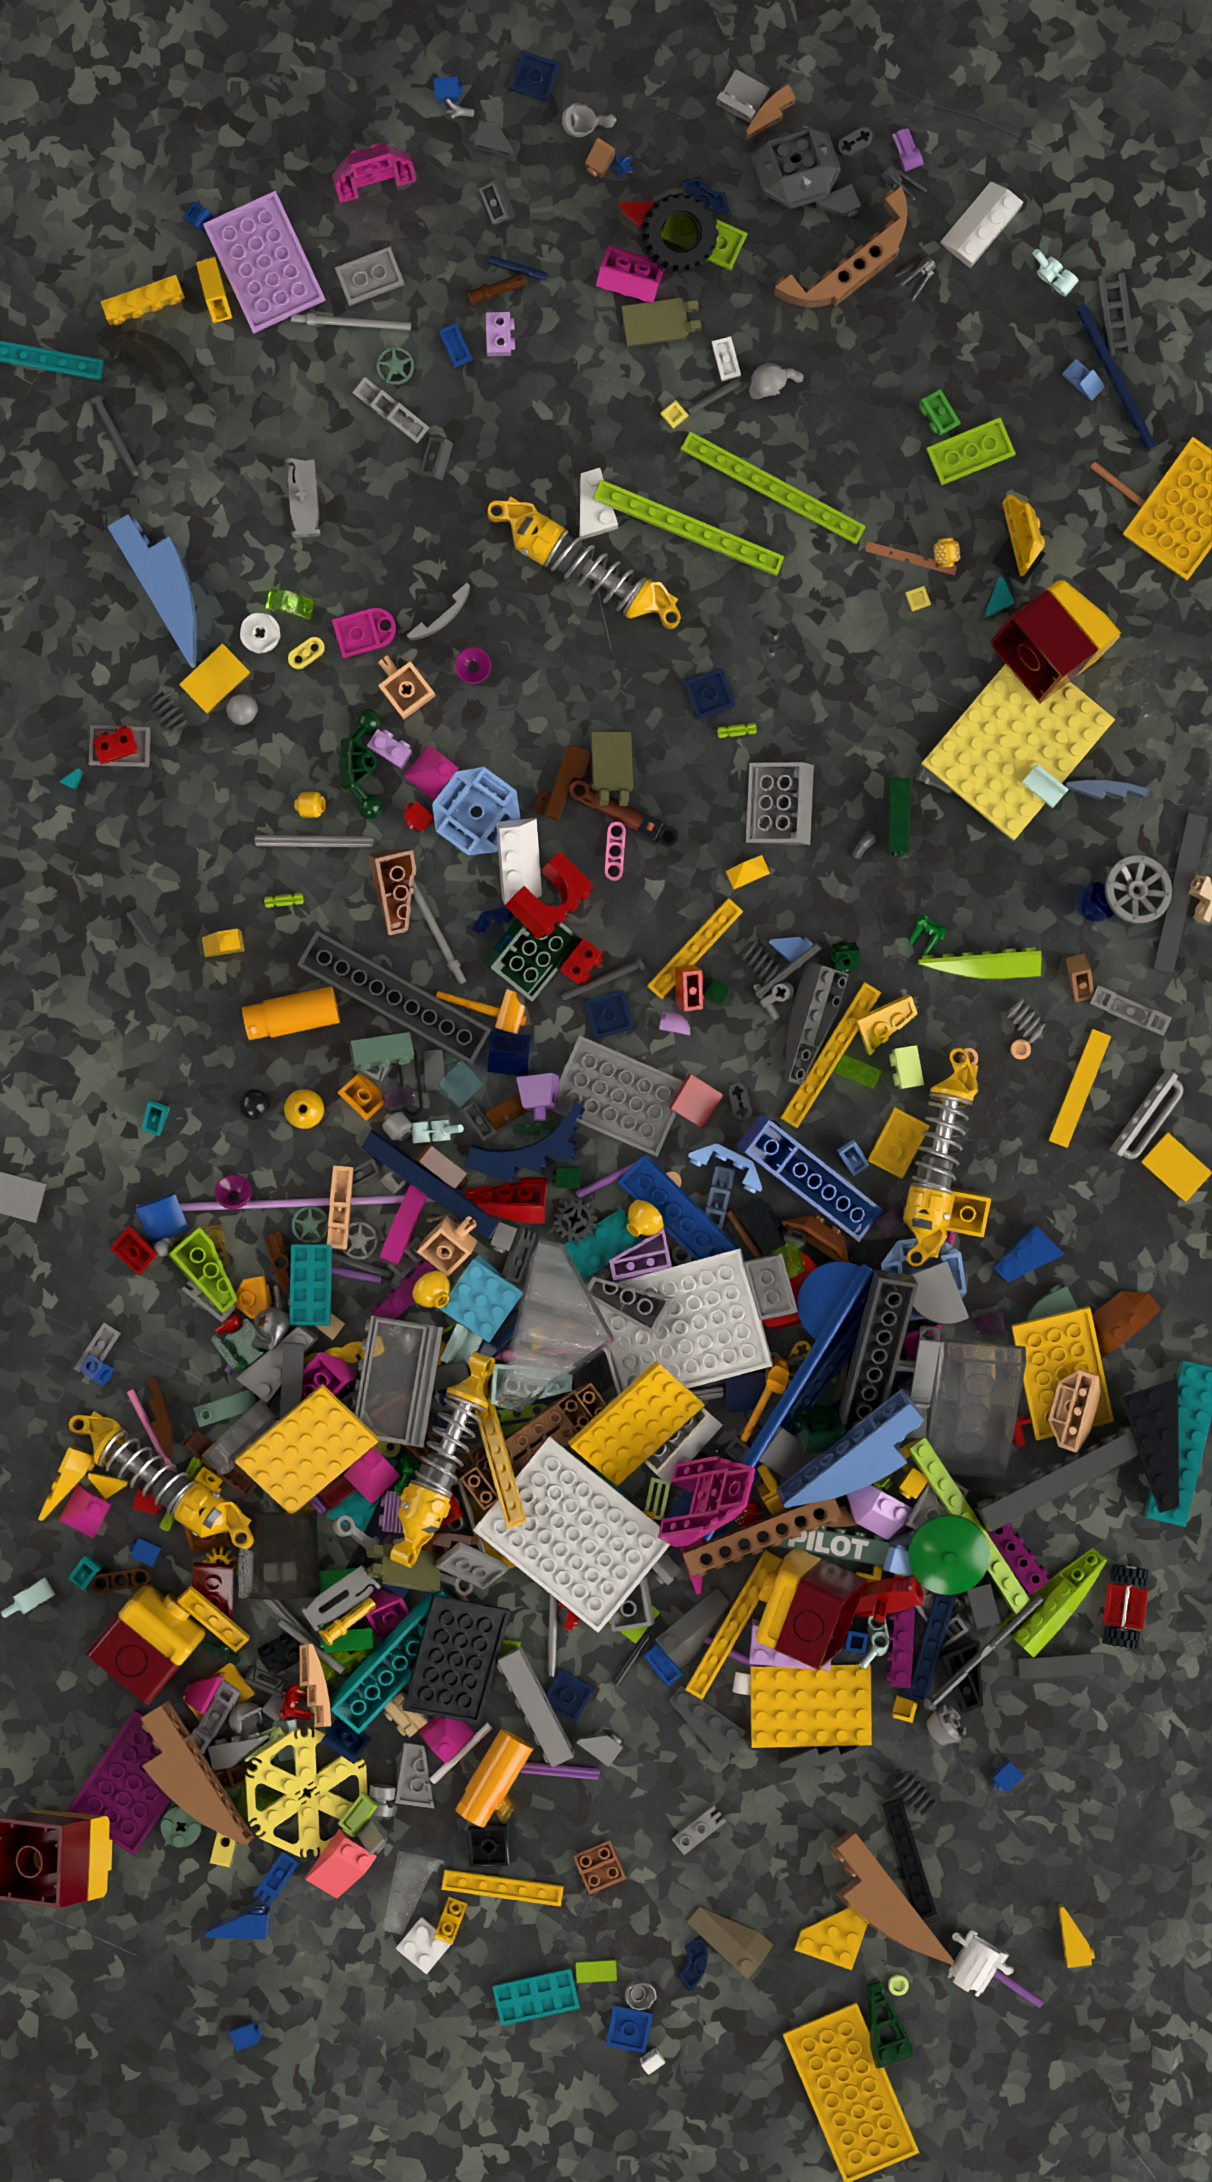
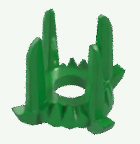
(928, 925)
(405, 1471)

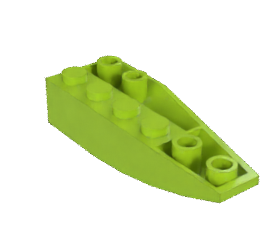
(988, 965)
(1060, 1598)

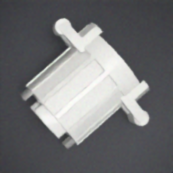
(976, 1963)

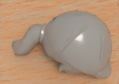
(581, 120)
(770, 378)
(245, 1718)

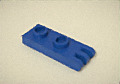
(276, 1877)

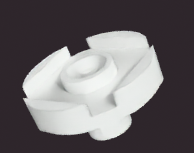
(271, 634)

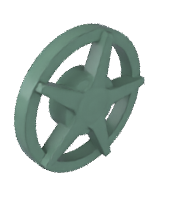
(395, 366)
(310, 1224)

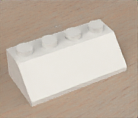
(981, 223)
(518, 857)
(683, 1444)

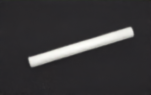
(461, 1753)

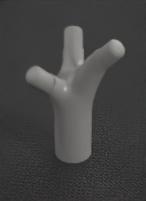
(458, 111)

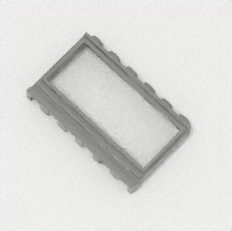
(397, 1379)

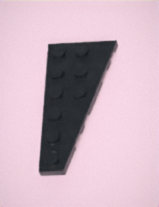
(1154, 1426)

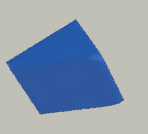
(197, 216)

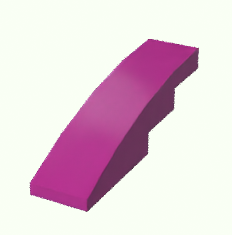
(403, 1225)

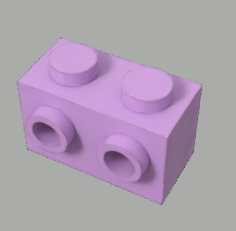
(499, 334)
(390, 749)

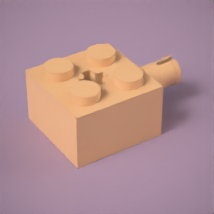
(400, 678)
(448, 1244)

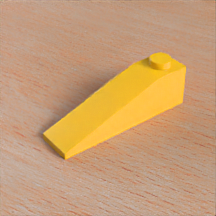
(72, 1469)

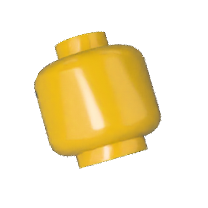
(310, 804)

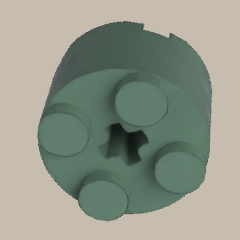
(179, 1836)

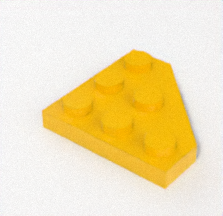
(833, 1938)

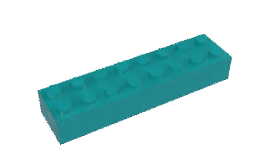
(1193, 1428)
(382, 1671)

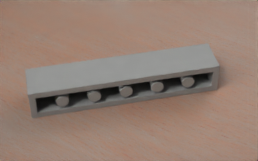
(536, 1707)

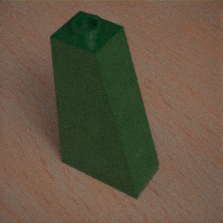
(898, 816)

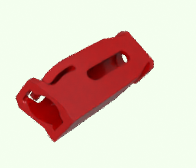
(889, 1597)

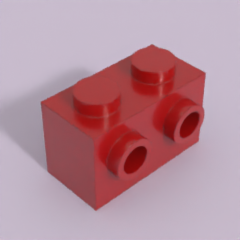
(115, 745)
(581, 962)
(689, 987)

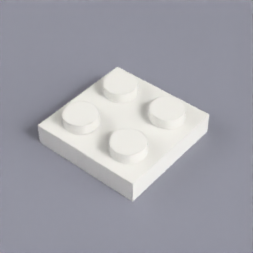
(421, 1946)

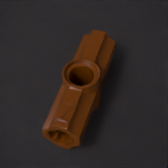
(277, 1249)

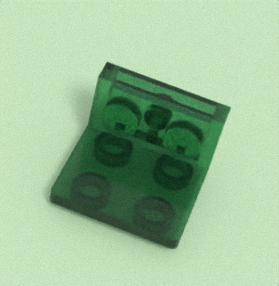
(237, 1347)

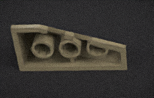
(738, 1944)

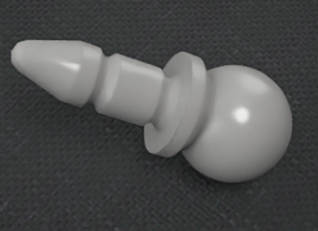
(165, 1245)

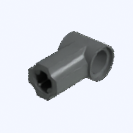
(929, 778)

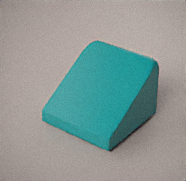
(72, 779)

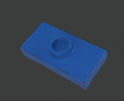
(455, 345)
(662, 1664)

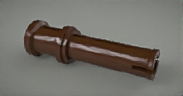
(486, 291)

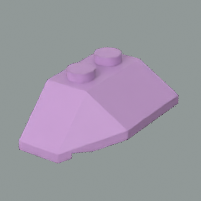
(879, 1511)

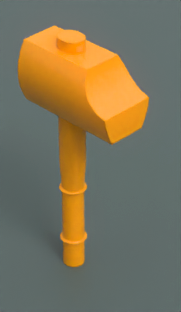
(508, 1017)
(776, 1382)

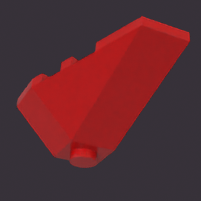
(515, 1201)

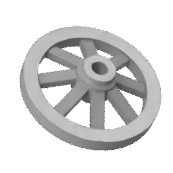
(1140, 886)

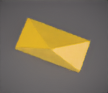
(747, 872)
(107, 1484)

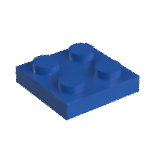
(629, 2028)

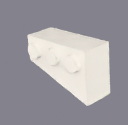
(594, 516)

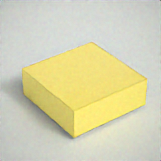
(674, 414)
(918, 598)

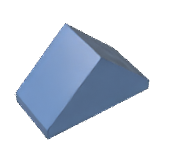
(852, 1157)

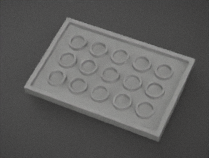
(618, 1095)

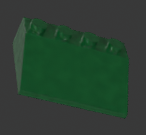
(530, 961)

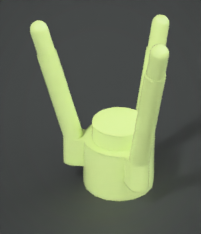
(276, 1733)

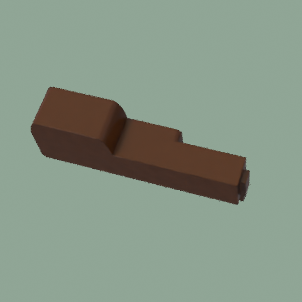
(573, 767)

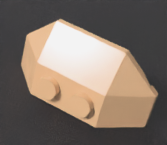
(1074, 1409)

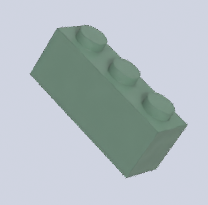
(381, 1051)

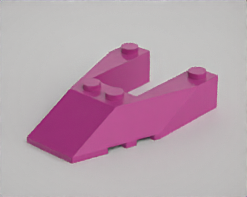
(372, 166)
(719, 1497)

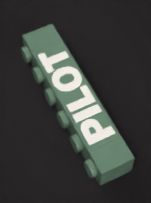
(839, 1544)

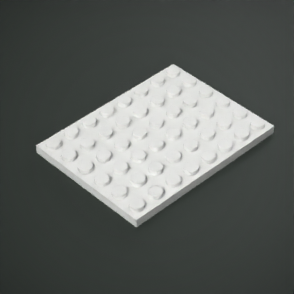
(706, 1334)
(578, 1535)

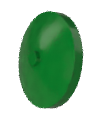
(948, 1554)

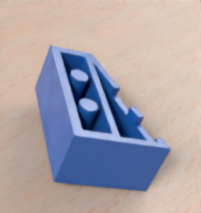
(1026, 1255)

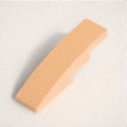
(340, 1207)
(313, 1677)

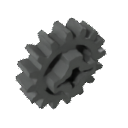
(583, 1223)

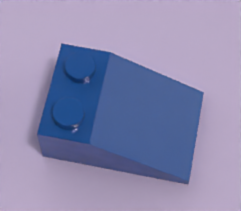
(247, 1924)

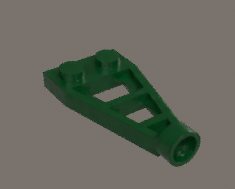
(893, 2051)

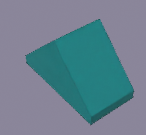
(1000, 599)
(155, 1117)
(85, 1571)

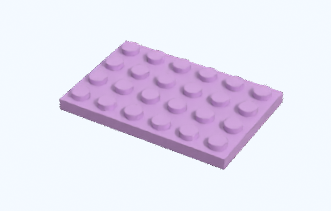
(264, 262)

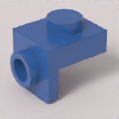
(97, 1369)

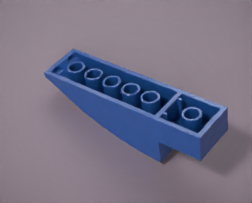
(809, 1177)

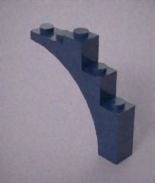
(503, 1163)

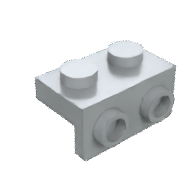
(665, 1569)

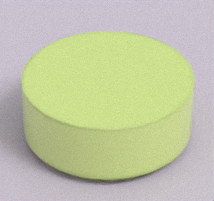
(898, 1984)

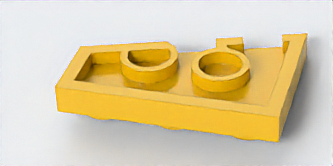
(882, 1022)

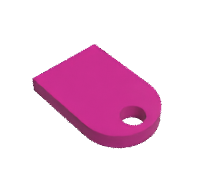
(362, 631)

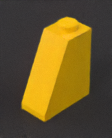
(214, 290)
(223, 943)

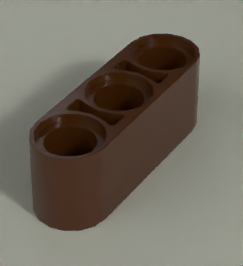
(112, 1584)

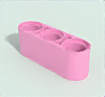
(619, 842)

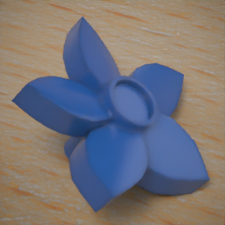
(622, 165)

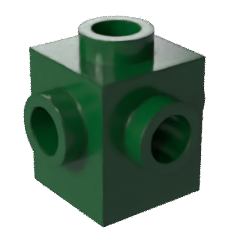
(845, 956)

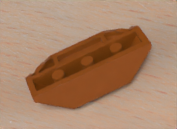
(820, 1236)
(1122, 1318)

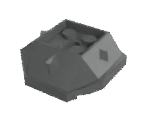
(802, 181)

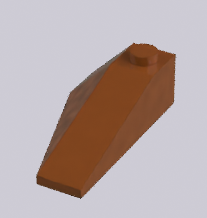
(393, 880)

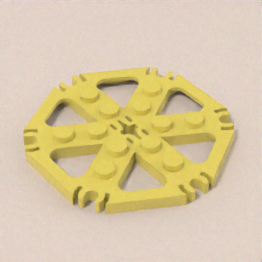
(293, 1787)

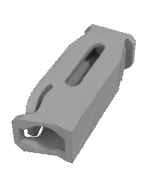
(303, 498)
(923, 1366)
(340, 1598)

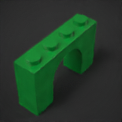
(353, 1639)

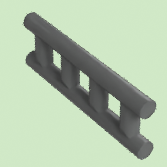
(1123, 303)

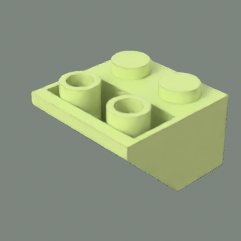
(907, 1067)

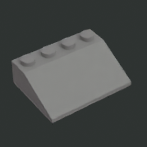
(779, 803)

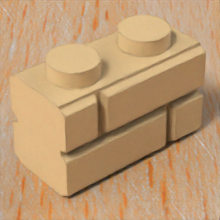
(407, 1722)

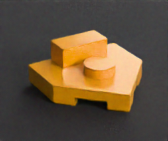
(253, 1296)

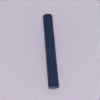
(518, 268)

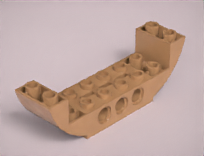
(830, 288)
(559, 1420)

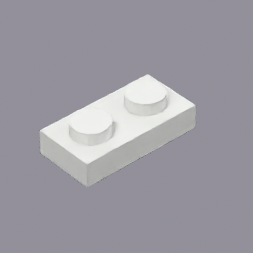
(726, 358)

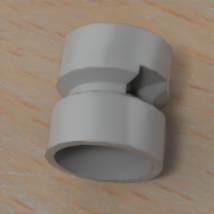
(382, 1796)

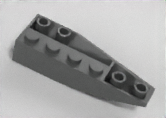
(811, 1017)

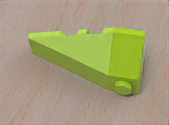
(201, 1264)

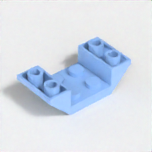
(751, 1177)

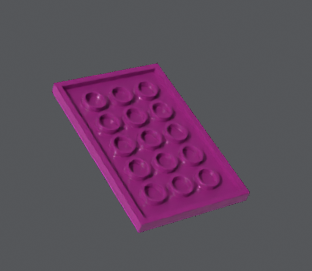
(124, 1788)

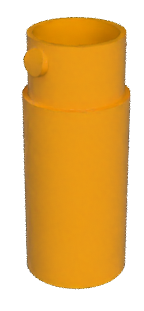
(291, 1013)
(494, 1777)

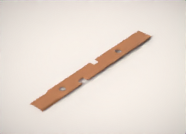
(913, 558)

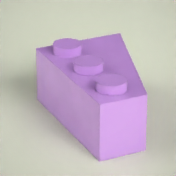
(642, 1259)

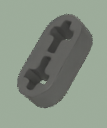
(852, 138)
(744, 1099)

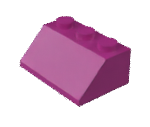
(629, 274)
(326, 1370)

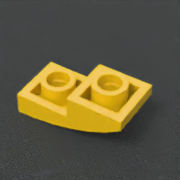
(450, 1920)

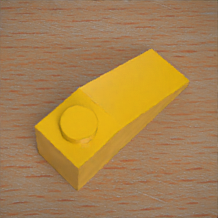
(1076, 1947)

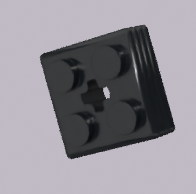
(499, 1853)

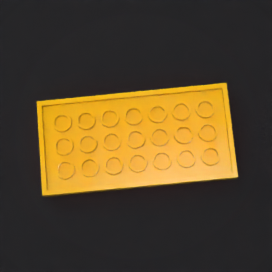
(850, 2094)

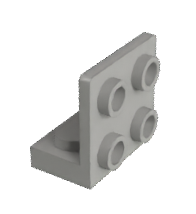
(742, 96)

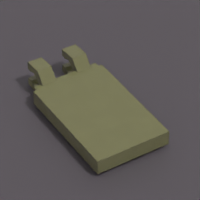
(659, 321)
(612, 765)
(420, 1576)

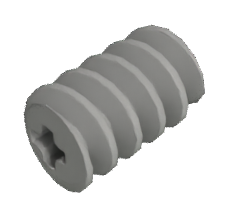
(1026, 1021)

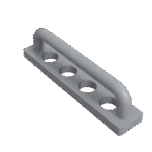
(1143, 1113)

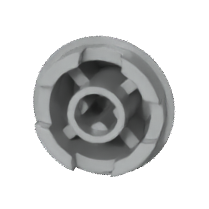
(944, 1725)

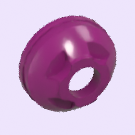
(467, 656)
(230, 1185)

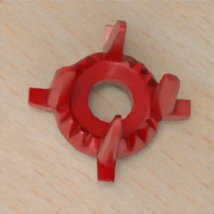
(288, 1708)

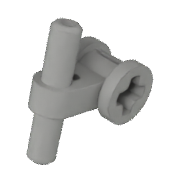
(766, 1001)

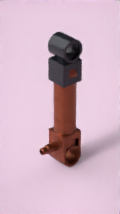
(627, 815)

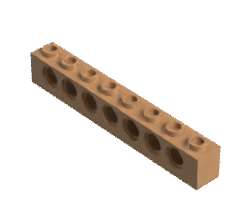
(693, 1554)

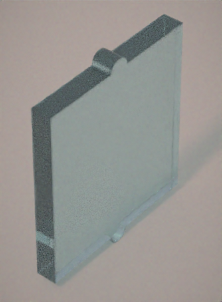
(460, 1084)

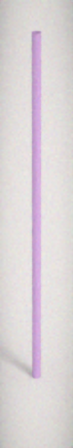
(296, 1202)

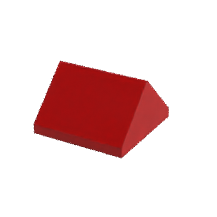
(134, 1250)

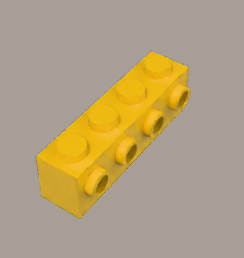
(142, 300)

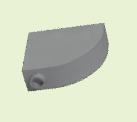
(938, 1295)

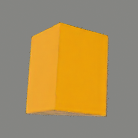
(362, 1096)

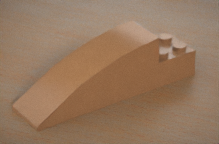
(188, 1777)
(879, 1900)

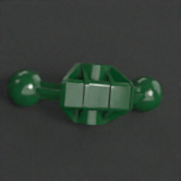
(358, 763)

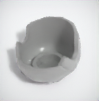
(242, 709)
(640, 1994)

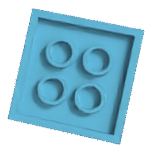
(481, 1300)

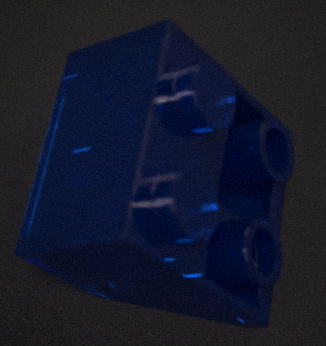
(509, 1053)

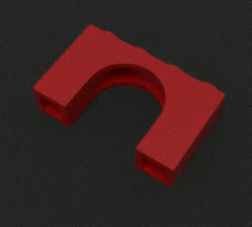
(541, 917)

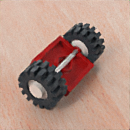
(1125, 1606)

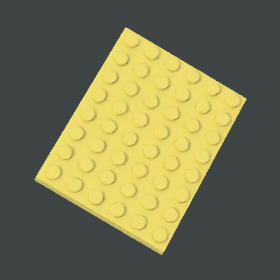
(1005, 738)

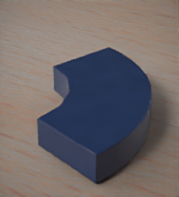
(715, 200)
(696, 1963)

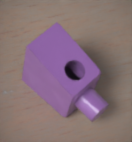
(538, 1093)

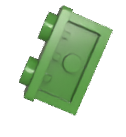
(939, 413)

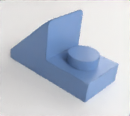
(1084, 380)

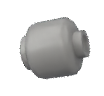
(397, 1126)

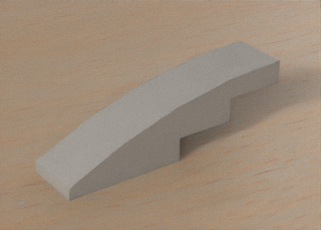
(390, 410)

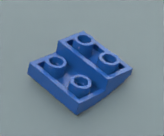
(162, 1218)

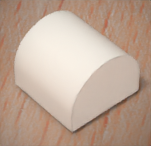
(741, 1683)
(652, 2061)

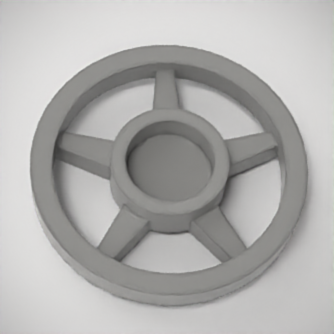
(359, 1241)

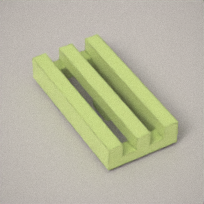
(660, 1482)

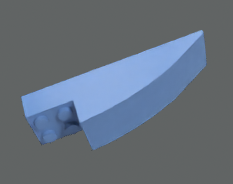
(163, 579)
(858, 1458)

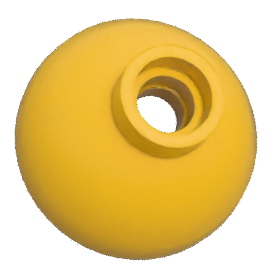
(314, 1111)
(644, 1219)
(432, 1290)

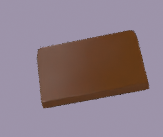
(506, 1111)

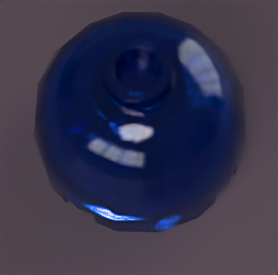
(1093, 903)

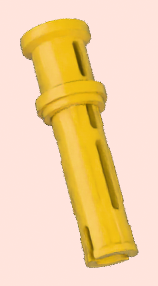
(341, 1625)

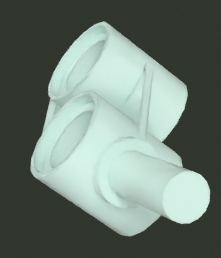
(1052, 273)
(434, 1131)
(30, 1598)
(875, 1635)

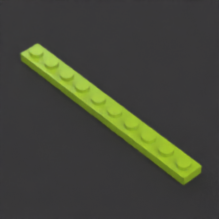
(773, 488)
(688, 527)
(957, 1505)

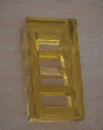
(214, 1229)
(505, 1808)

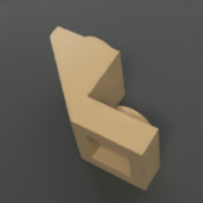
(1202, 889)

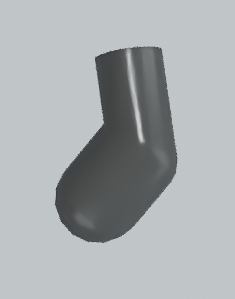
(865, 842)

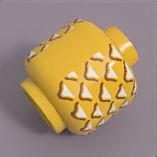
(946, 552)

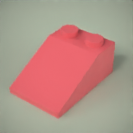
(340, 1864)

